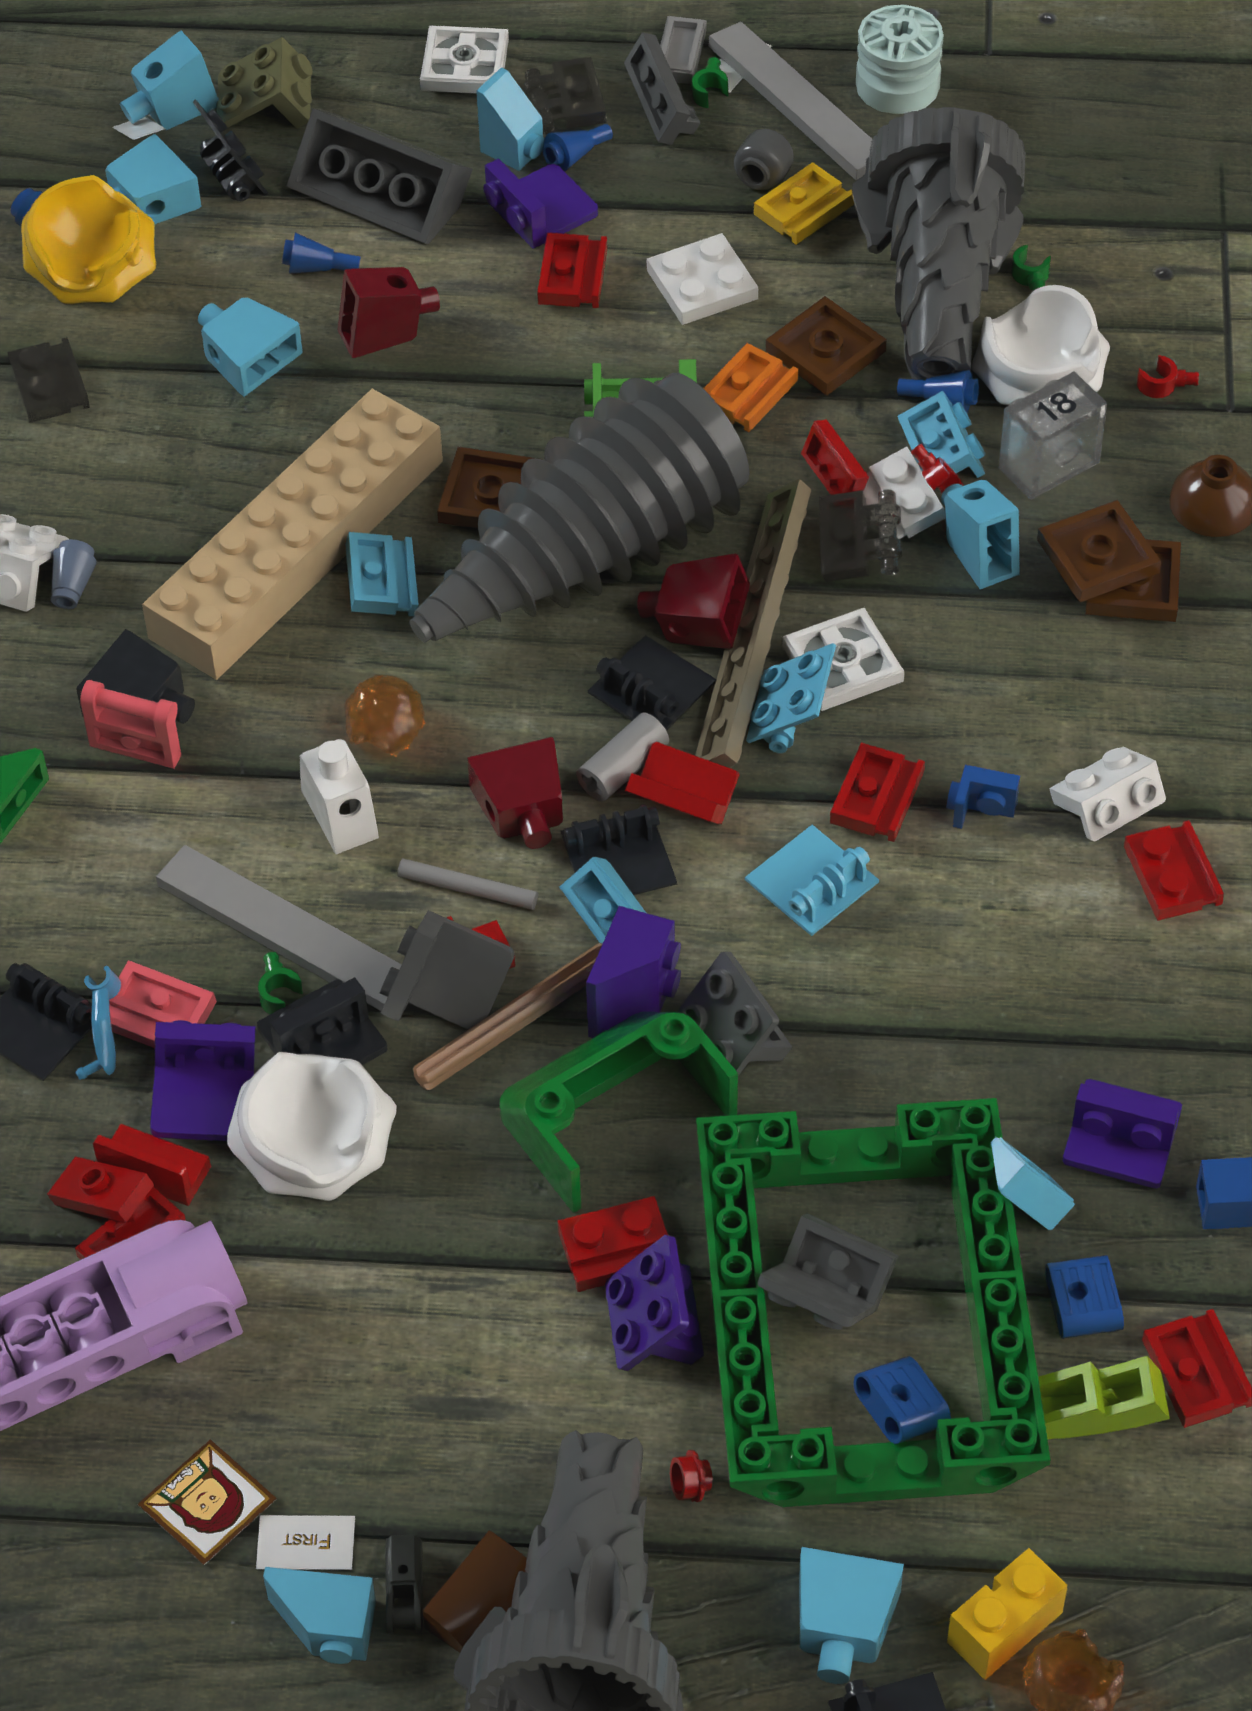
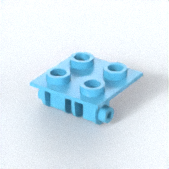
(789, 697)
(813, 879)

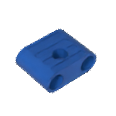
(1084, 1296)
(901, 1399)

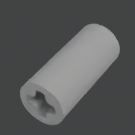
(621, 756)

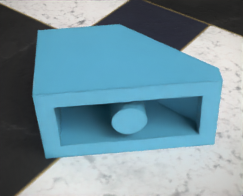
(508, 122)
(325, 1610)

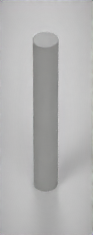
(468, 884)

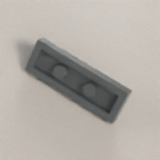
(659, 91)

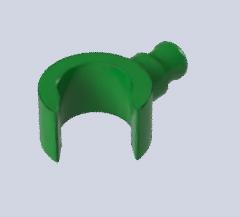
(709, 77)
(1029, 276)
(276, 977)

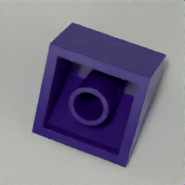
(632, 969)

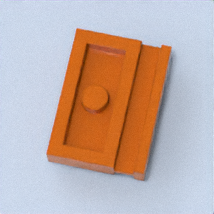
(751, 385)

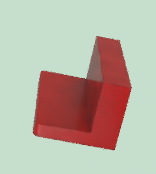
(685, 783)
(171, 1167)

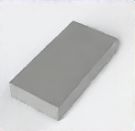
(683, 45)

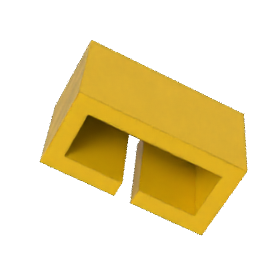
(1005, 1619)

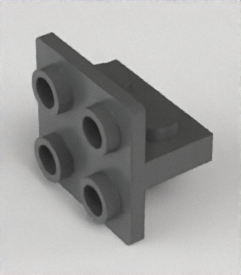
(735, 1015)

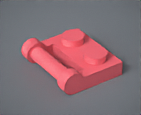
(128, 734)

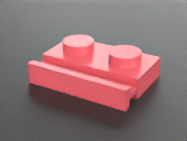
(152, 998)

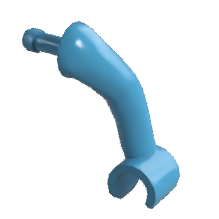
(101, 1024)

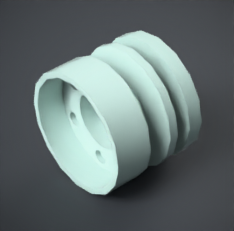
(899, 59)

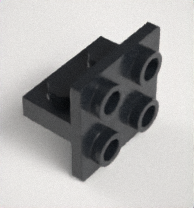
(326, 1023)

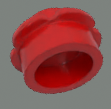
(690, 1476)

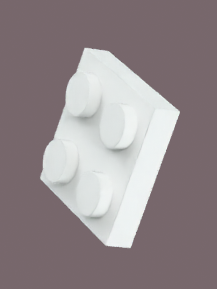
(702, 278)

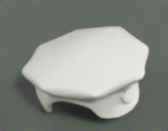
(1040, 343)
(311, 1125)

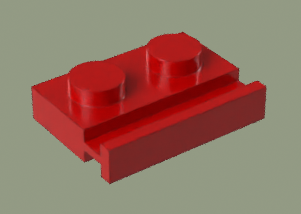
(572, 270)
(877, 792)
(1173, 870)
(609, 1239)
(1198, 1368)

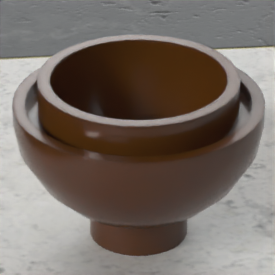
(1213, 497)

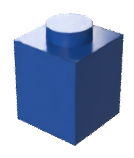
(1225, 1193)

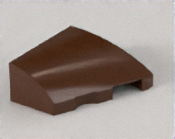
(473, 1590)

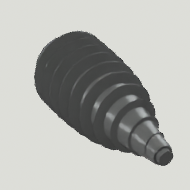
(594, 501)

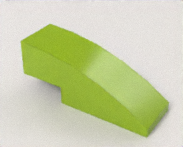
(1103, 1400)

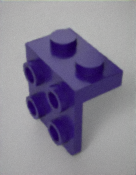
(538, 202)
(199, 1078)

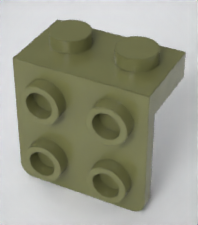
(264, 78)

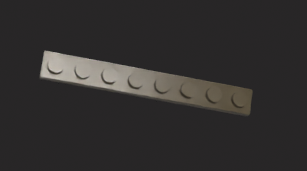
(743, 664)

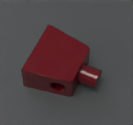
(381, 308)
(699, 601)
(519, 790)

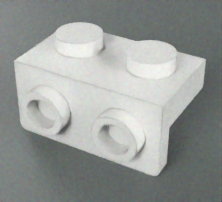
(1111, 791)

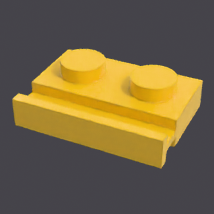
(803, 203)

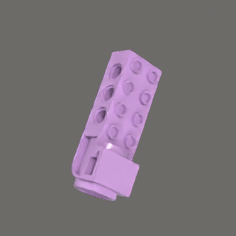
(115, 1313)

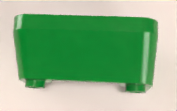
(548, 1097)

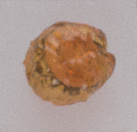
(384, 713)
(1071, 1675)

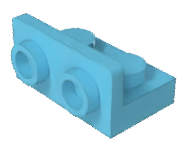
(943, 432)

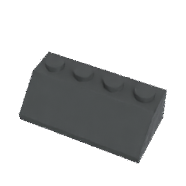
(377, 176)

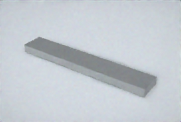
(794, 97)
(275, 922)

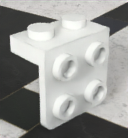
(20, 555)

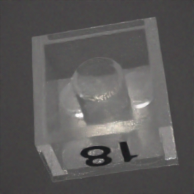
(1052, 435)

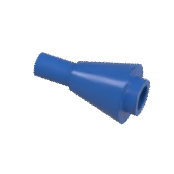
(570, 146)
(310, 256)
(956, 386)

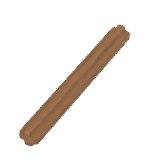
(505, 1021)

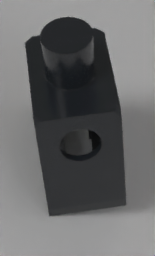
(142, 672)

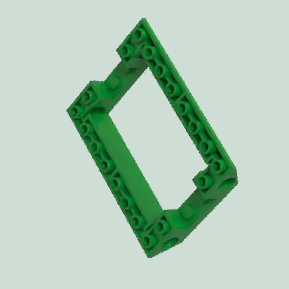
(807, 1467)

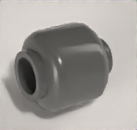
(763, 159)

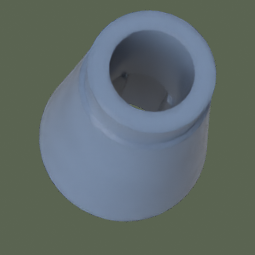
(71, 572)

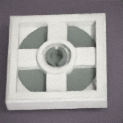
(462, 58)
(860, 659)

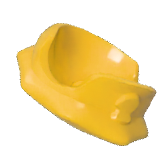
(87, 241)

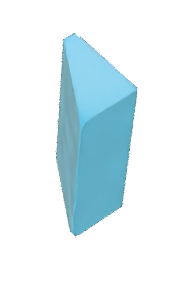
(597, 894)
(1029, 1185)

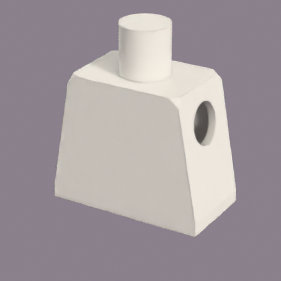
(334, 778)

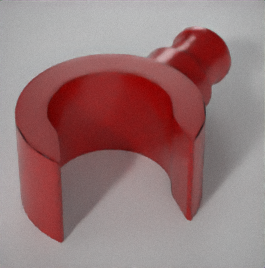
(1172, 377)
(935, 470)

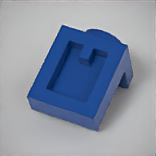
(983, 791)

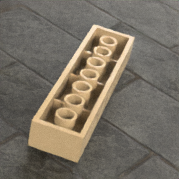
(292, 533)

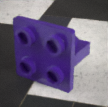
(1121, 1133)
(654, 1308)

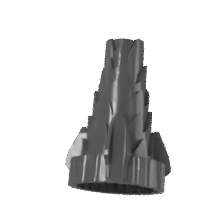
(946, 201)
(582, 1604)

